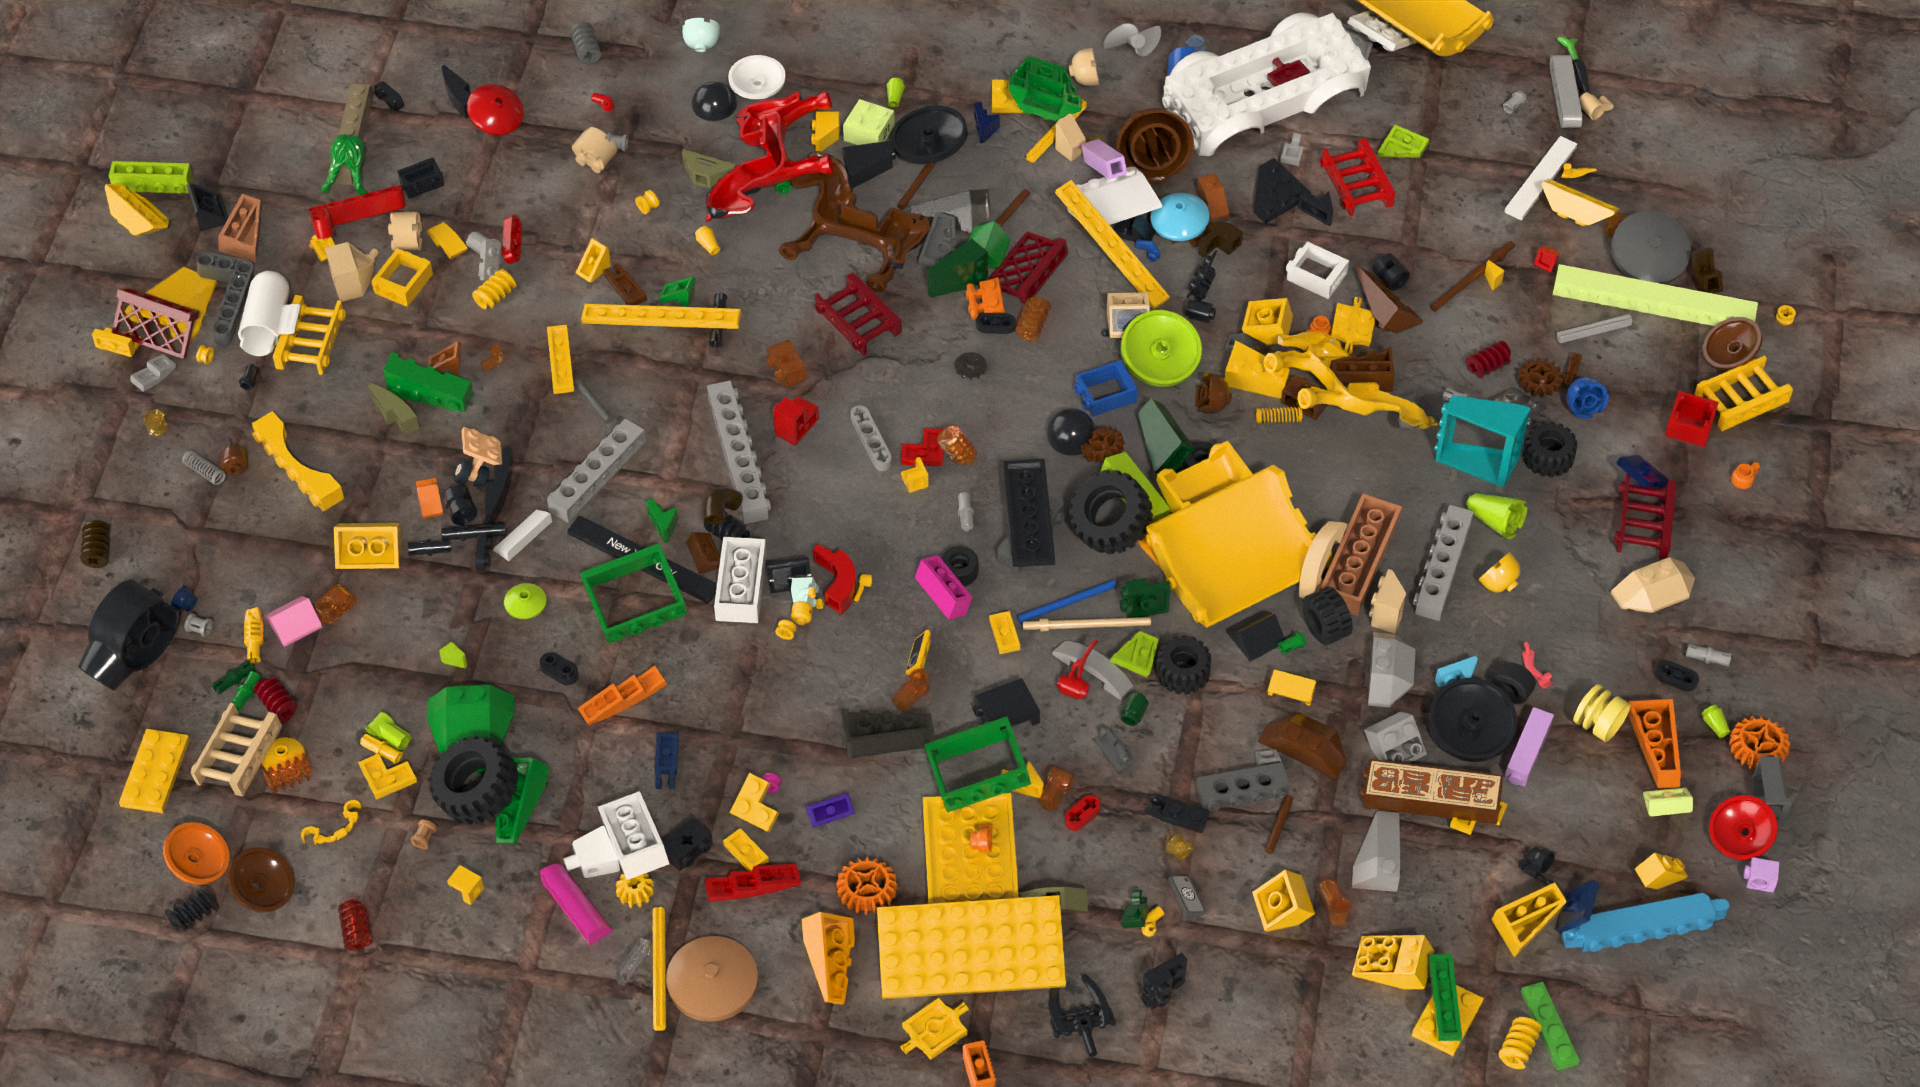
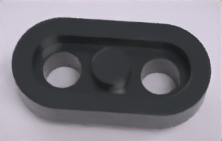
(389, 95)
(996, 323)
(482, 558)
(557, 669)
(1677, 676)

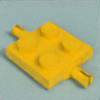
(1353, 325)
(934, 1028)

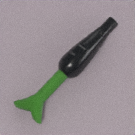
(1578, 65)

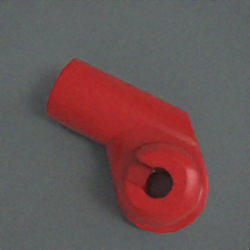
(605, 101)

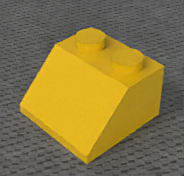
(1268, 319)
(1283, 901)

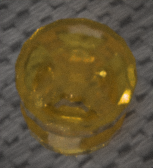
(155, 422)
(1179, 847)

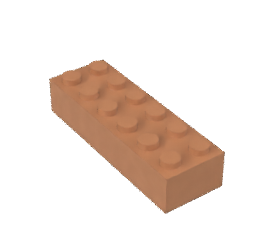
(1362, 550)

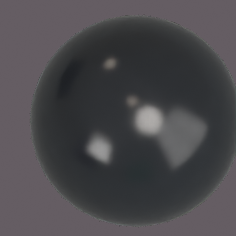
(714, 101)
(1069, 431)

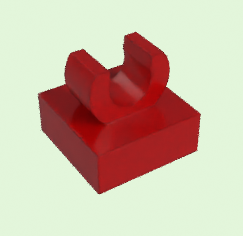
(1547, 258)

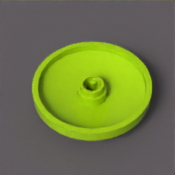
(1161, 348)

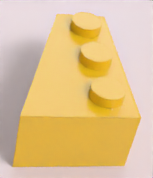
(1248, 373)
(1528, 916)

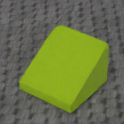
(453, 655)

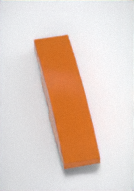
(619, 698)

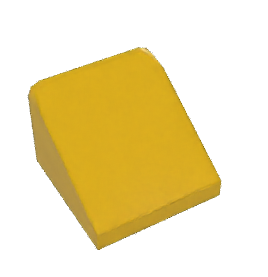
(1493, 274)

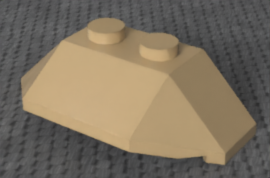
(1655, 586)

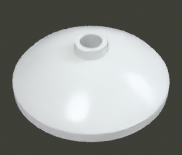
(756, 77)

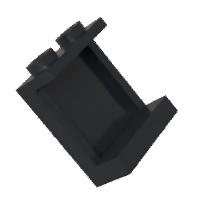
(1007, 700)

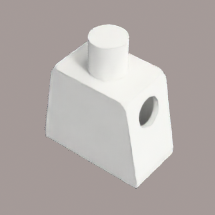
(593, 854)

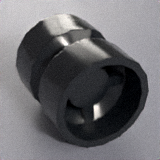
(1391, 271)
(459, 505)

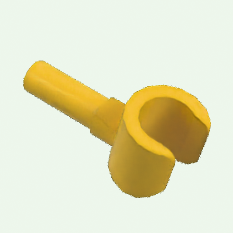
(865, 581)

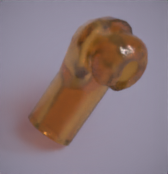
(495, 358)

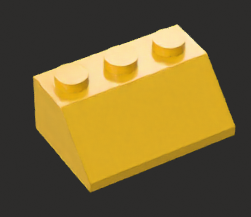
(367, 545)

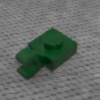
(1135, 914)

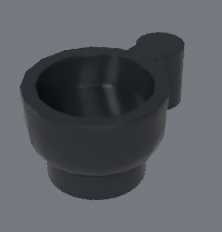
(1540, 861)

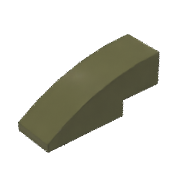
(394, 409)

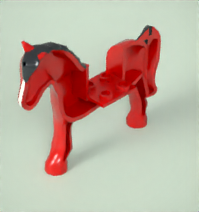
(766, 126)

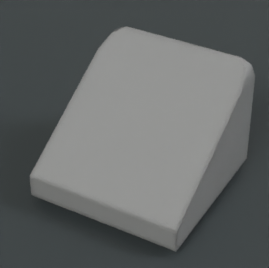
(1267, 757)

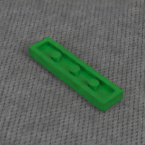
(1445, 997)

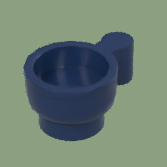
(183, 600)

